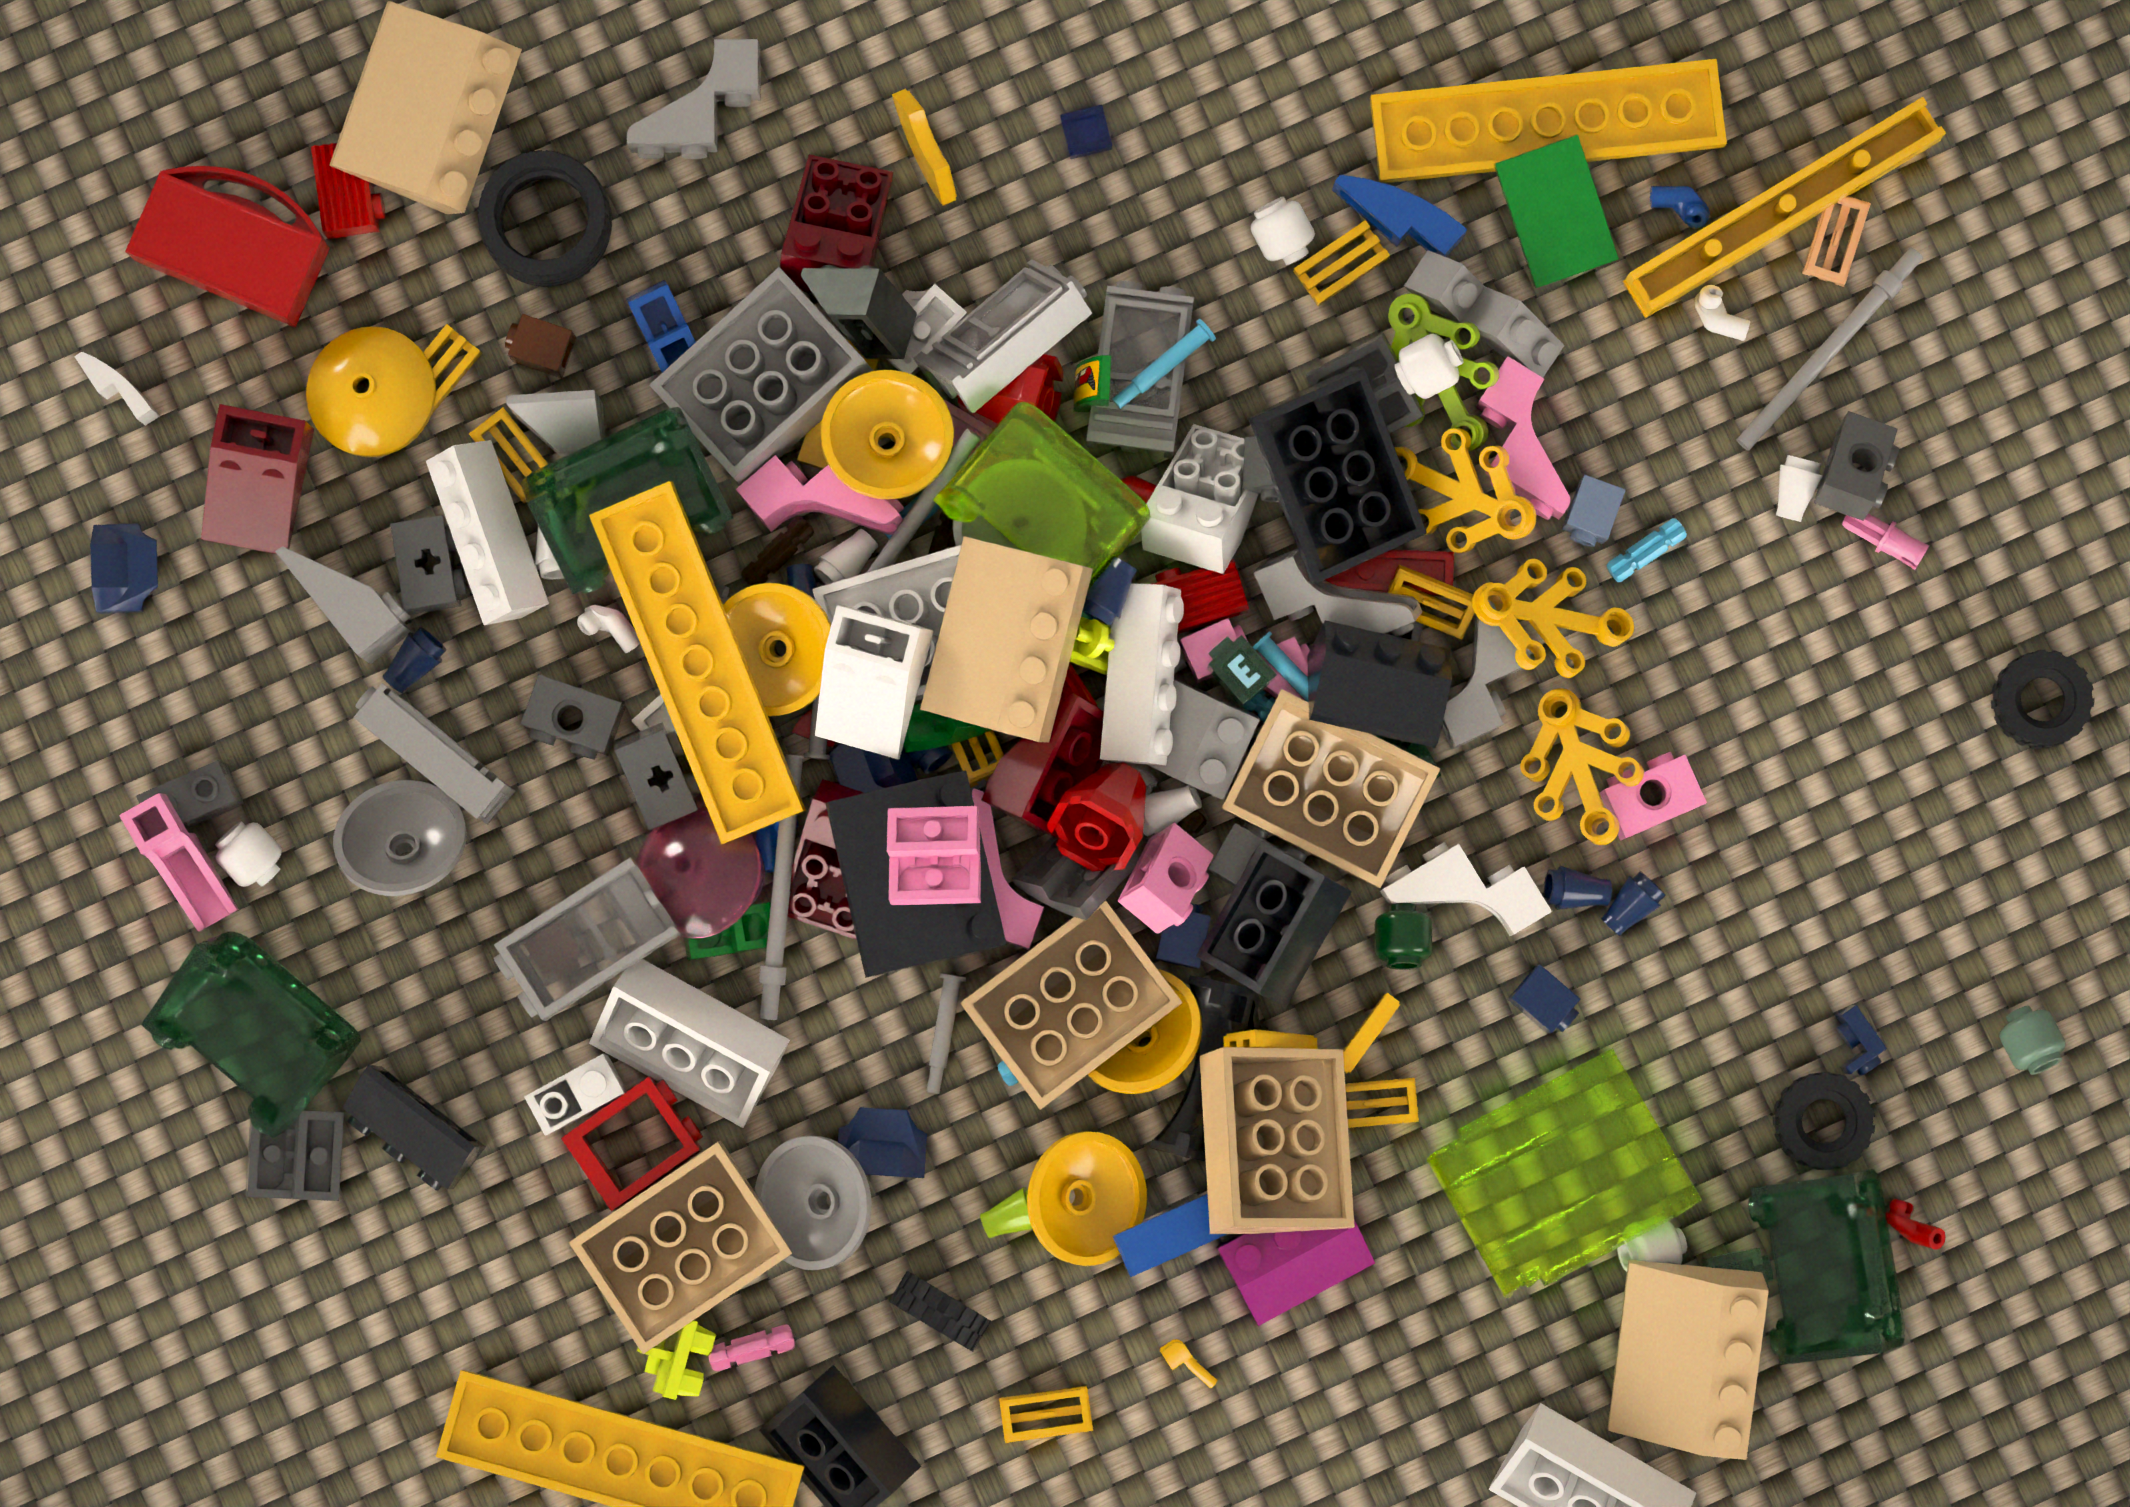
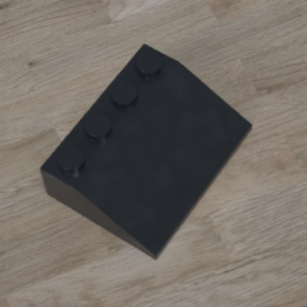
(1337, 474)
(906, 935)

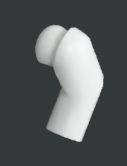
(1715, 317)

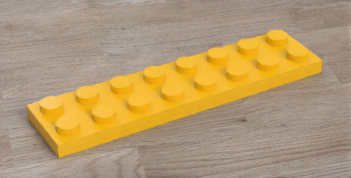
(1609, 110)
(697, 662)
(604, 1452)

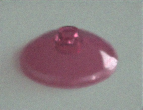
(715, 886)

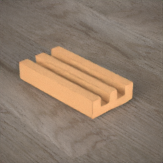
(1825, 272)

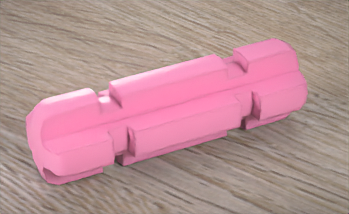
(751, 1347)

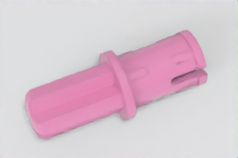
(1888, 539)

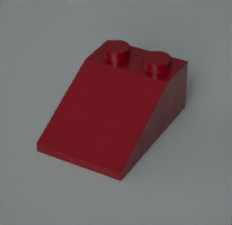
(1038, 774)

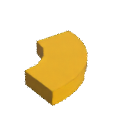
(924, 147)

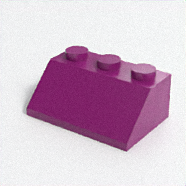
(1291, 1267)

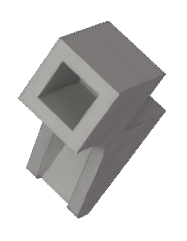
(692, 120)
(1501, 319)
(1291, 593)
(1474, 708)

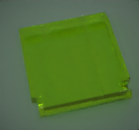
(1562, 1175)

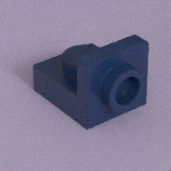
(1858, 1032)

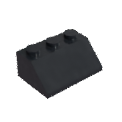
(1378, 683)
(1273, 924)
(411, 1128)
(842, 1443)

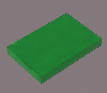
(1556, 211)

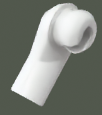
(610, 621)

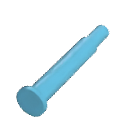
(1165, 363)
(1283, 665)

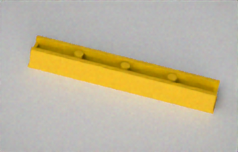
(1783, 208)

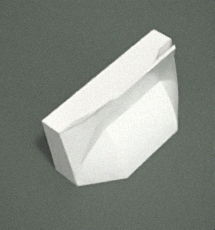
(934, 318)

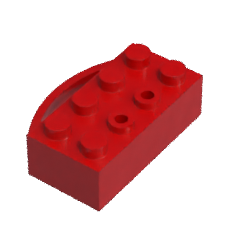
(230, 241)

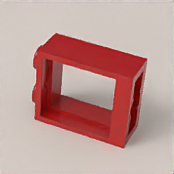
(596, 1169)

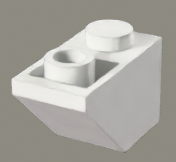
(576, 1094)

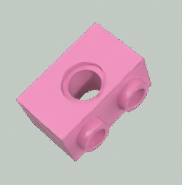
(1678, 789)
(1166, 879)

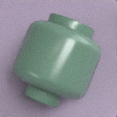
(2032, 1040)

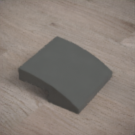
(1379, 364)
(1067, 884)
(299, 1162)

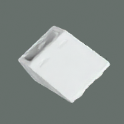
(1201, 502)
(870, 680)

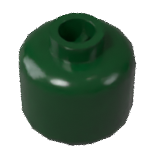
(1403, 937)

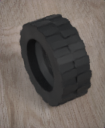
(2075, 689)
(1857, 1115)
(939, 1311)

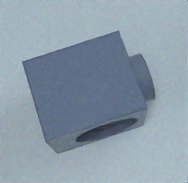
(1593, 511)

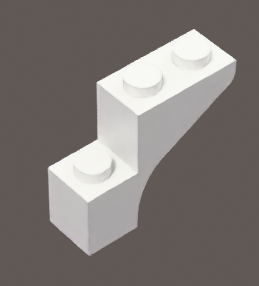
(1452, 879)

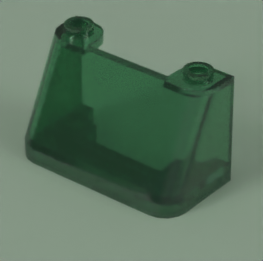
(613, 471)
(253, 1027)
(1831, 1267)

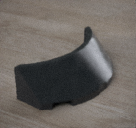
(1224, 1011)

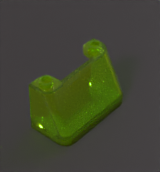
(1045, 493)

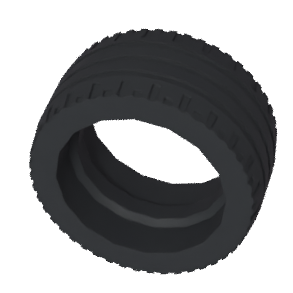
(522, 171)

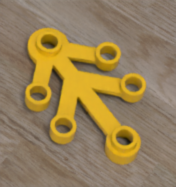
(1468, 494)
(1546, 617)
(1576, 761)

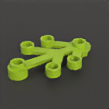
(1421, 326)

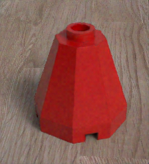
(1032, 386)
(1101, 818)

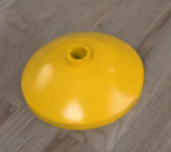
(890, 407)
(391, 409)
(783, 613)
(1166, 1055)
(1107, 1197)

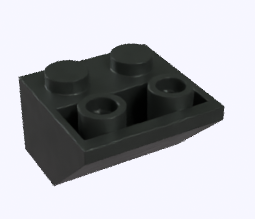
(864, 308)

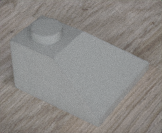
(561, 418)

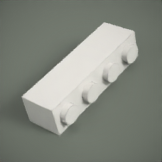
(487, 532)
(1142, 677)

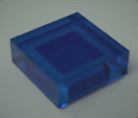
(1086, 132)

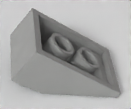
(356, 610)
(1207, 739)

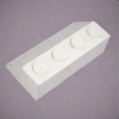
(689, 1041)
(1571, 1467)

